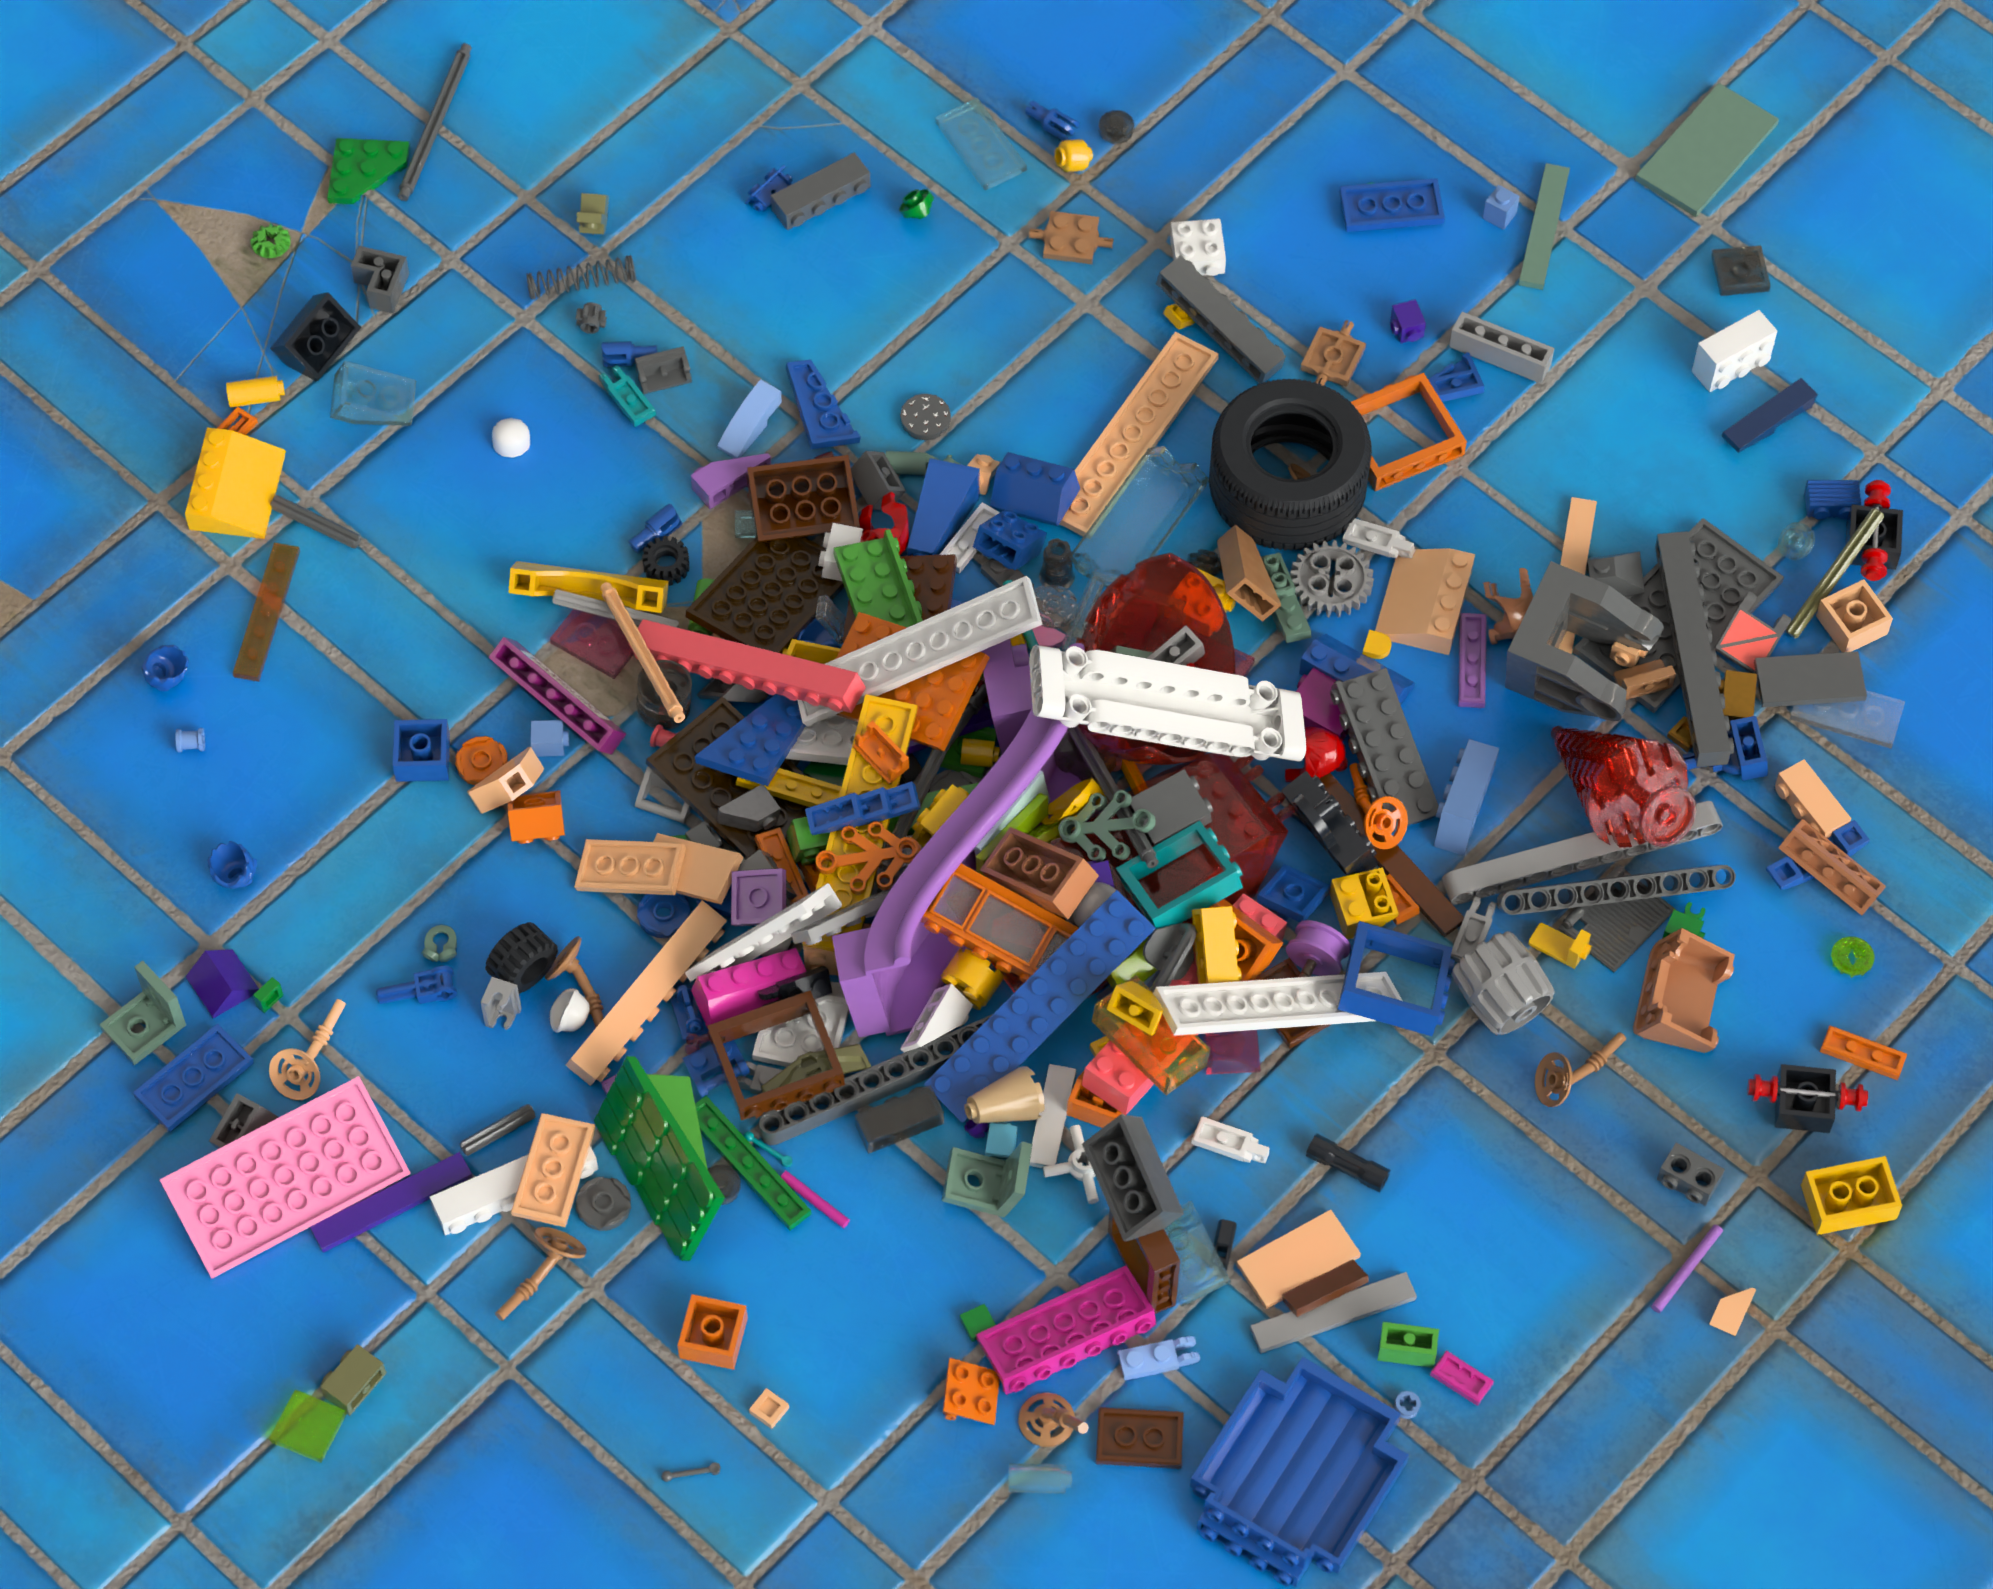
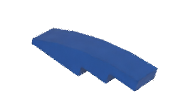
(862, 809)

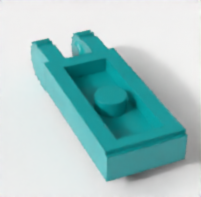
(628, 397)

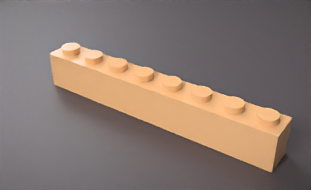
(647, 991)

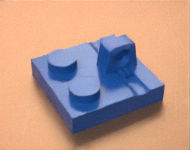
(1293, 894)

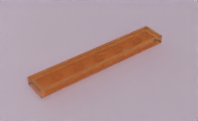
(266, 612)

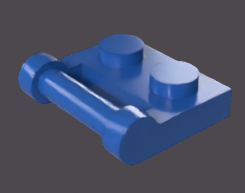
(705, 1064)

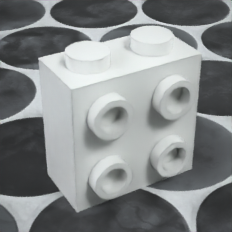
(1201, 244)

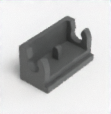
(663, 370)

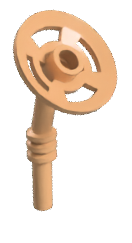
(306, 1065)

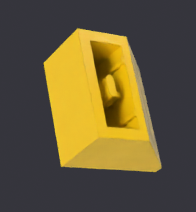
(1364, 899)

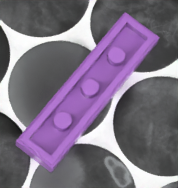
(1472, 660)

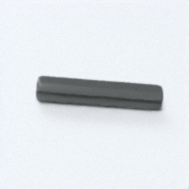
(497, 1129)

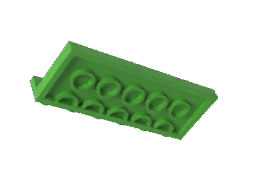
(878, 580)

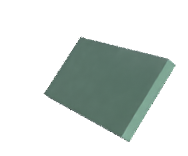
(1707, 149)

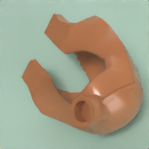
(1513, 608)

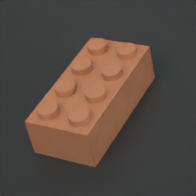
(1040, 872)

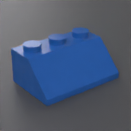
(1034, 488)

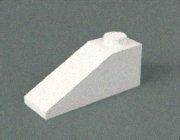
(942, 1013)

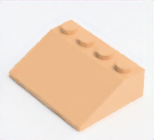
(1426, 598)

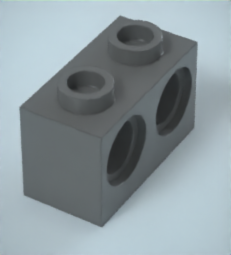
(1694, 1168)

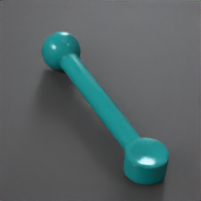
(786, 1160)

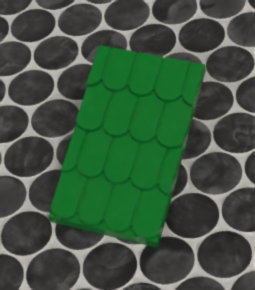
(659, 1145)

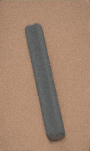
(315, 521)

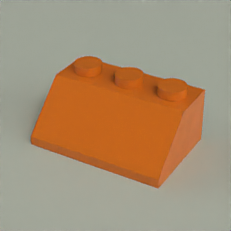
(1255, 943)

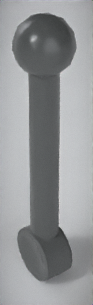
(714, 1469)

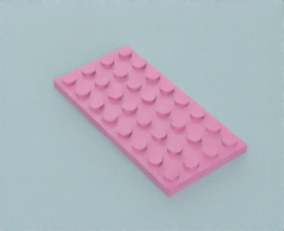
(284, 1177)

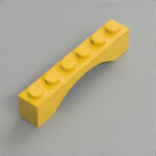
(543, 580)

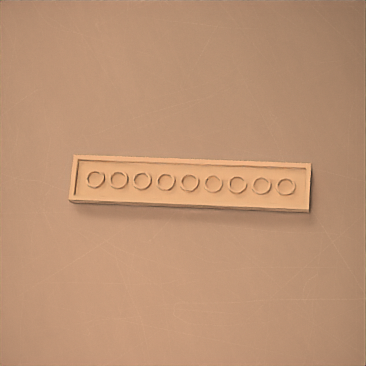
(1137, 427)

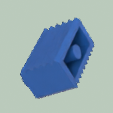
(1831, 498)

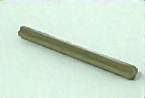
(1835, 572)

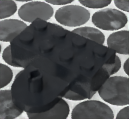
(1330, 825)

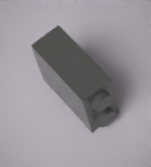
(1174, 804)

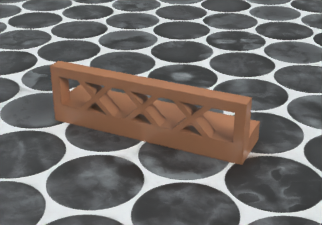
(1832, 867)

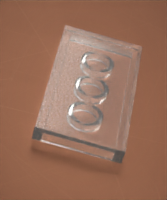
(1867, 720)

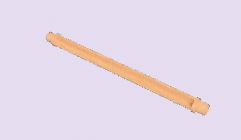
(643, 654)

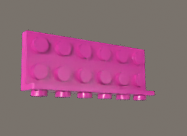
(1067, 1329)

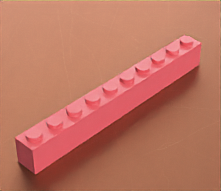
(754, 667)

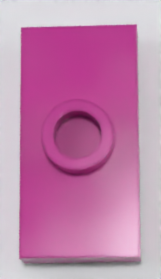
(1461, 1378)

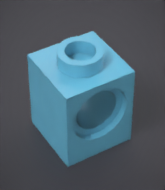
(1001, 1140)

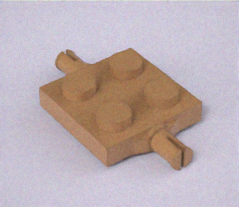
(1071, 237)
(1333, 355)

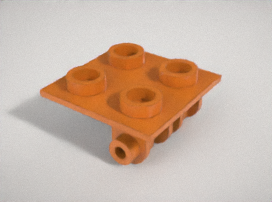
(970, 1392)

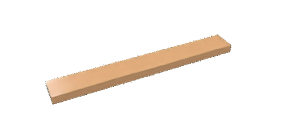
(1577, 546)

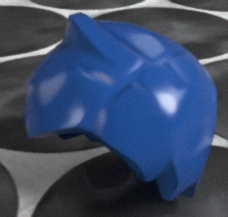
(165, 667)
(231, 865)

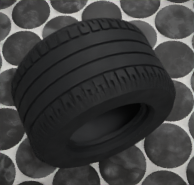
(1278, 509)

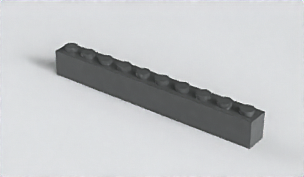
(1692, 649)

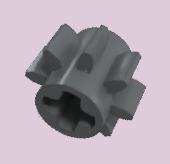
(591, 318)

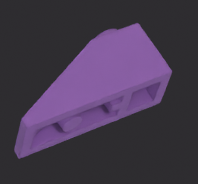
(724, 478)

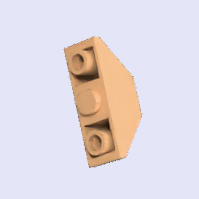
(507, 781)

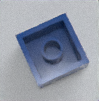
(421, 750)

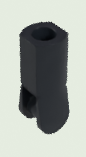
(1224, 1239)

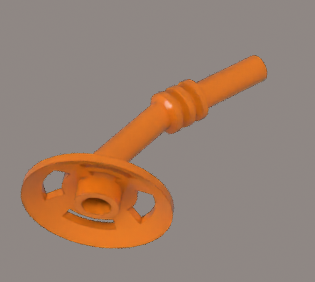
(1377, 819)

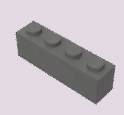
(820, 191)

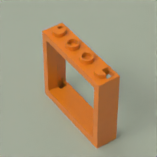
(1424, 459)

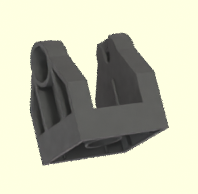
(1588, 609)

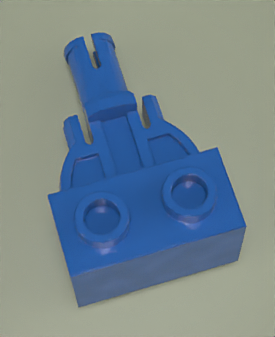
(1748, 755)

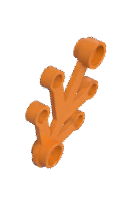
(871, 856)

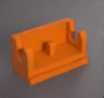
(881, 753)

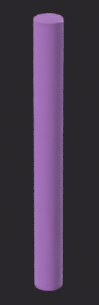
(1687, 1268)

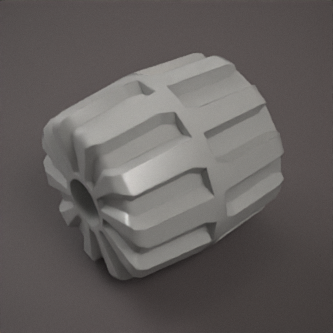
(1503, 983)

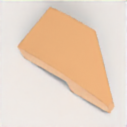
(1731, 1311)

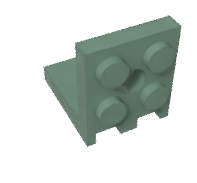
(155, 1008)
(1000, 1181)

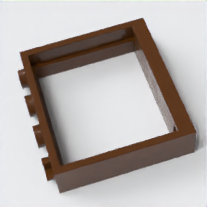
(762, 1019)
(1152, 1264)

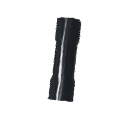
(1329, 1153)

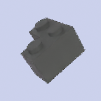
(383, 274)

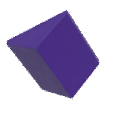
(221, 981)

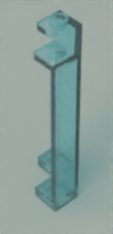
(1140, 514)

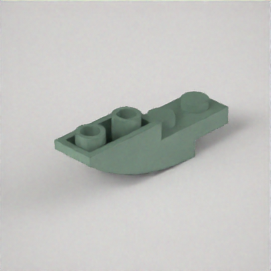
(1289, 616)

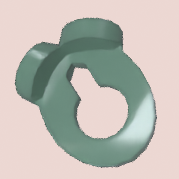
(449, 949)

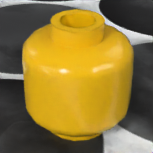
(1073, 155)

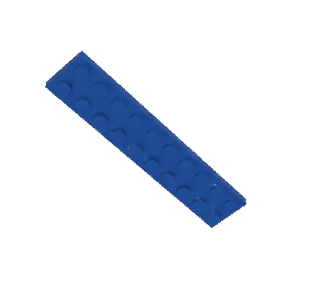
(1042, 1002)

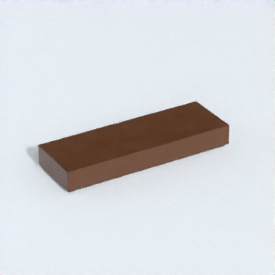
(1325, 1288)

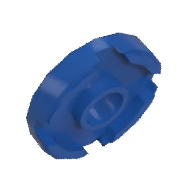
(662, 926)

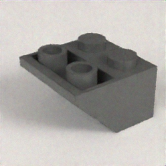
(240, 1119)

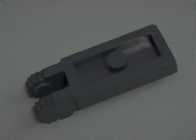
(815, 980)

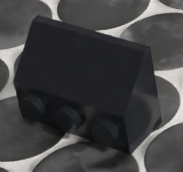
(316, 336)

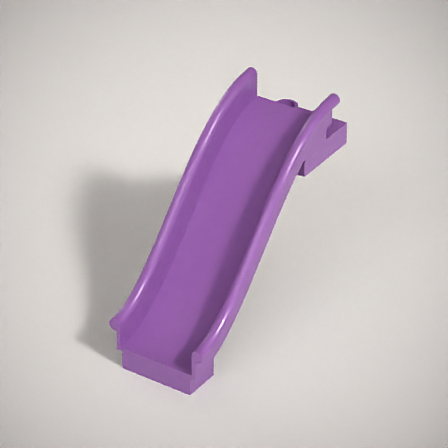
(897, 961)

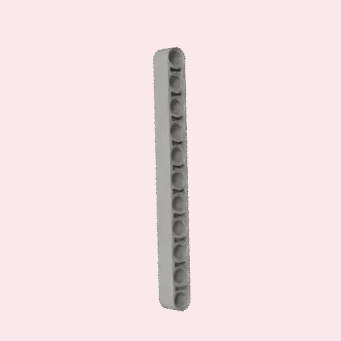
(1558, 860)

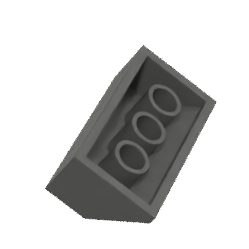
(1132, 1177)

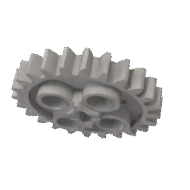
(1356, 581)

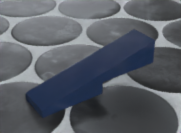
(1774, 412)

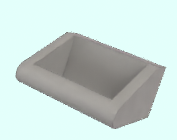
(651, 778)

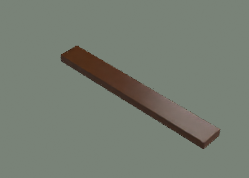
(1395, 862)

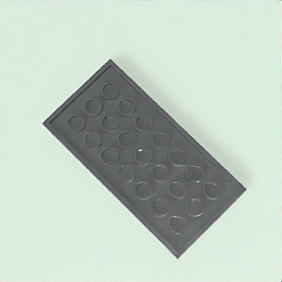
(1726, 576)

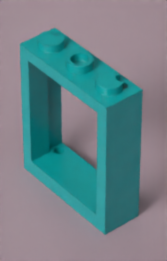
(1197, 898)

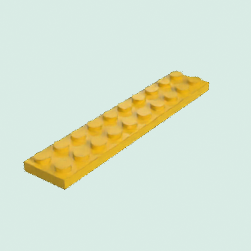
(897, 722)

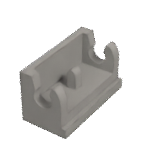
(500, 1000)

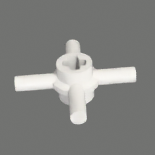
(1075, 1167)

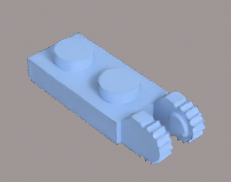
(1156, 1358)

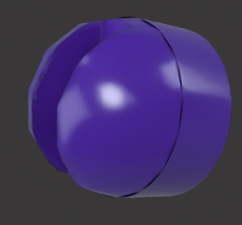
(976, 1129)

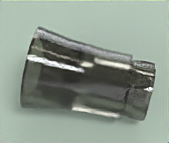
(1057, 565)

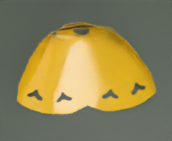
(1072, 801)

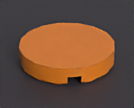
(479, 759)

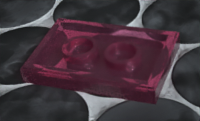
(594, 641)

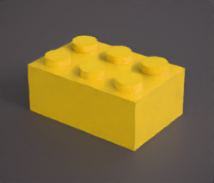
(1851, 1195)

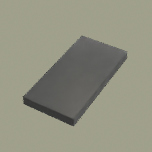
(1810, 679)

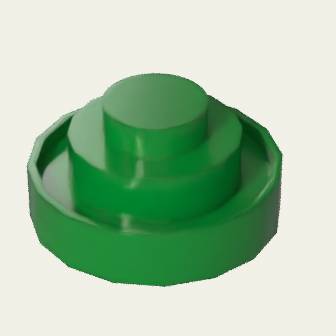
(916, 204)

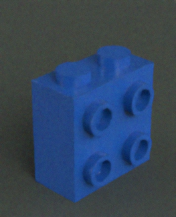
(1009, 540)

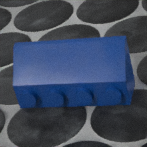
(1346, 663)

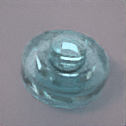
(1796, 541)

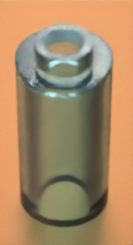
(1039, 1478)

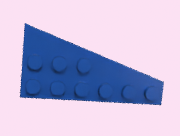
(756, 743)

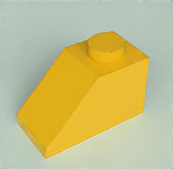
(1136, 1006)

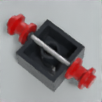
(1885, 543)
(1806, 1097)

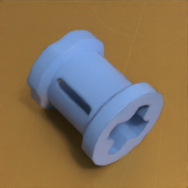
(190, 740)

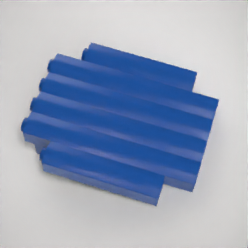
(1298, 1472)

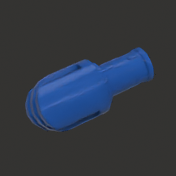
(1050, 119)
(623, 353)
(659, 525)

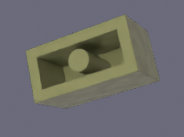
(352, 1379)

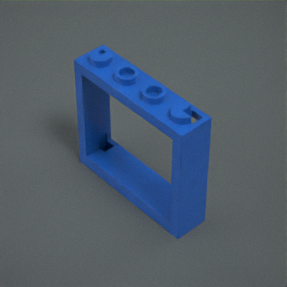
(1386, 1008)

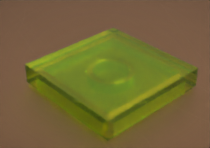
(308, 1426)

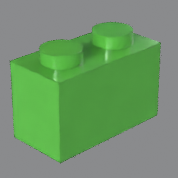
(1408, 1344)

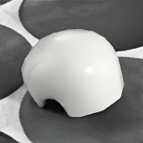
(510, 437)

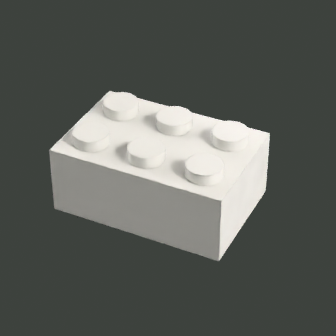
(1734, 351)

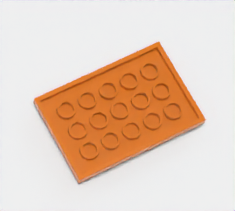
(939, 695)

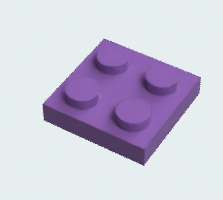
(757, 895)

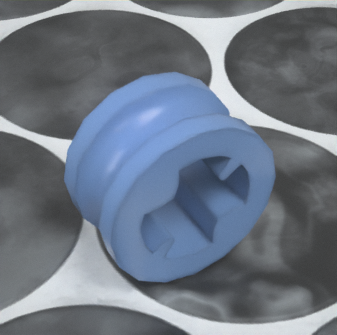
(1412, 1399)

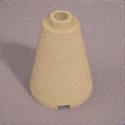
(1007, 1099)

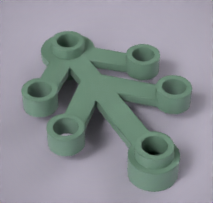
(1103, 824)

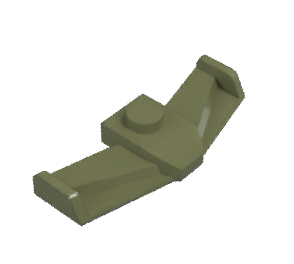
(850, 1058)

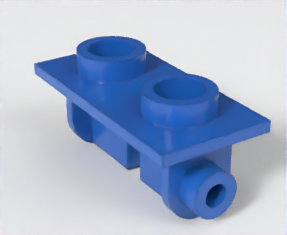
(761, 194)
(688, 1013)

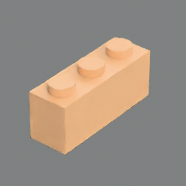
(1810, 799)

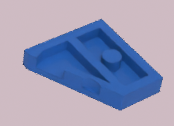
(1458, 380)

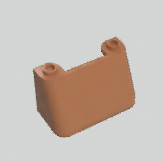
(1681, 991)

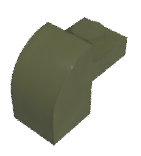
(593, 213)

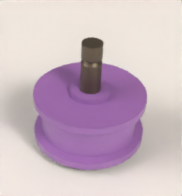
(1318, 949)

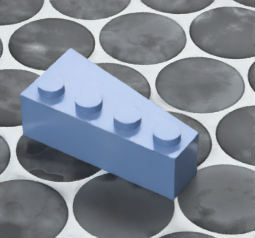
(1465, 796)

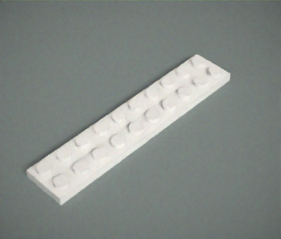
(937, 642)
(1263, 1003)

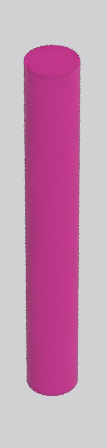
(815, 1199)

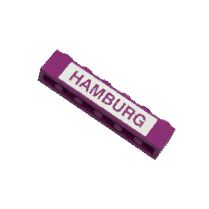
(557, 695)

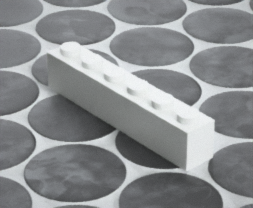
(486, 1195)

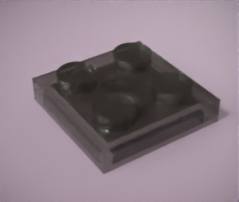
(1740, 270)

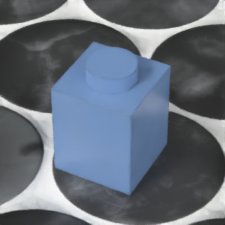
(1501, 207)
(549, 738)

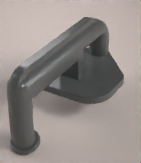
(1170, 952)

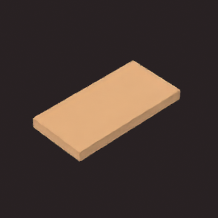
(630, 867)
(705, 870)
(553, 1170)
(1297, 1258)

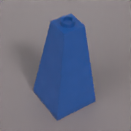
(944, 504)

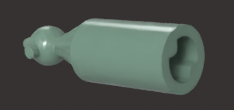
(912, 462)

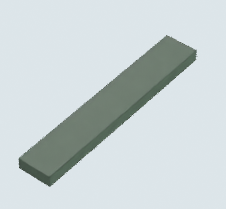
(1544, 226)

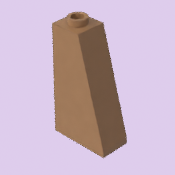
(1246, 574)

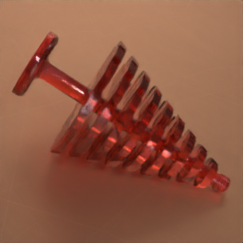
(1628, 786)

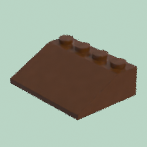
(801, 497)

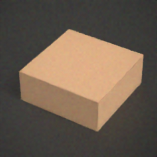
(769, 1408)

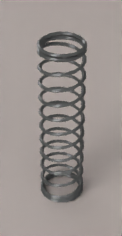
(628, 260)

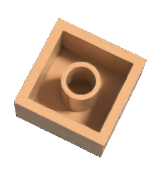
(1854, 616)

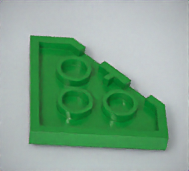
(363, 166)

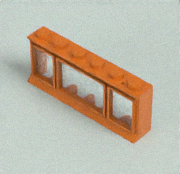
(995, 923)

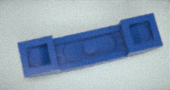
(1788, 873)

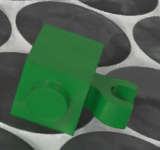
(1687, 921)

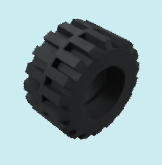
(522, 956)

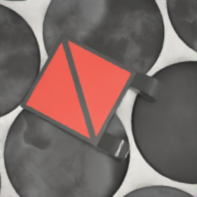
(1748, 636)

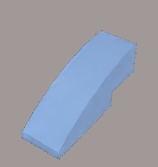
(750, 419)

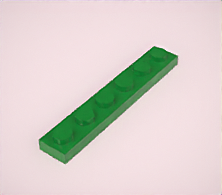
(750, 1165)

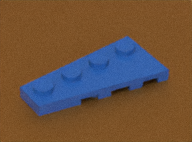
(818, 409)

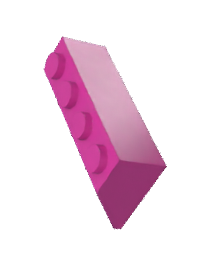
(737, 987)

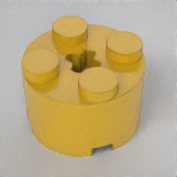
(972, 977)

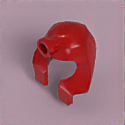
(899, 515)
(1322, 756)

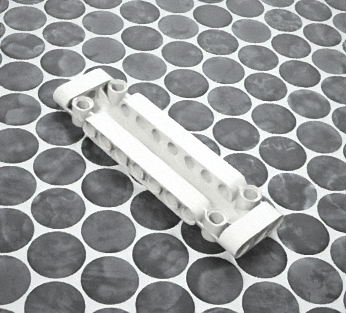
(1166, 703)

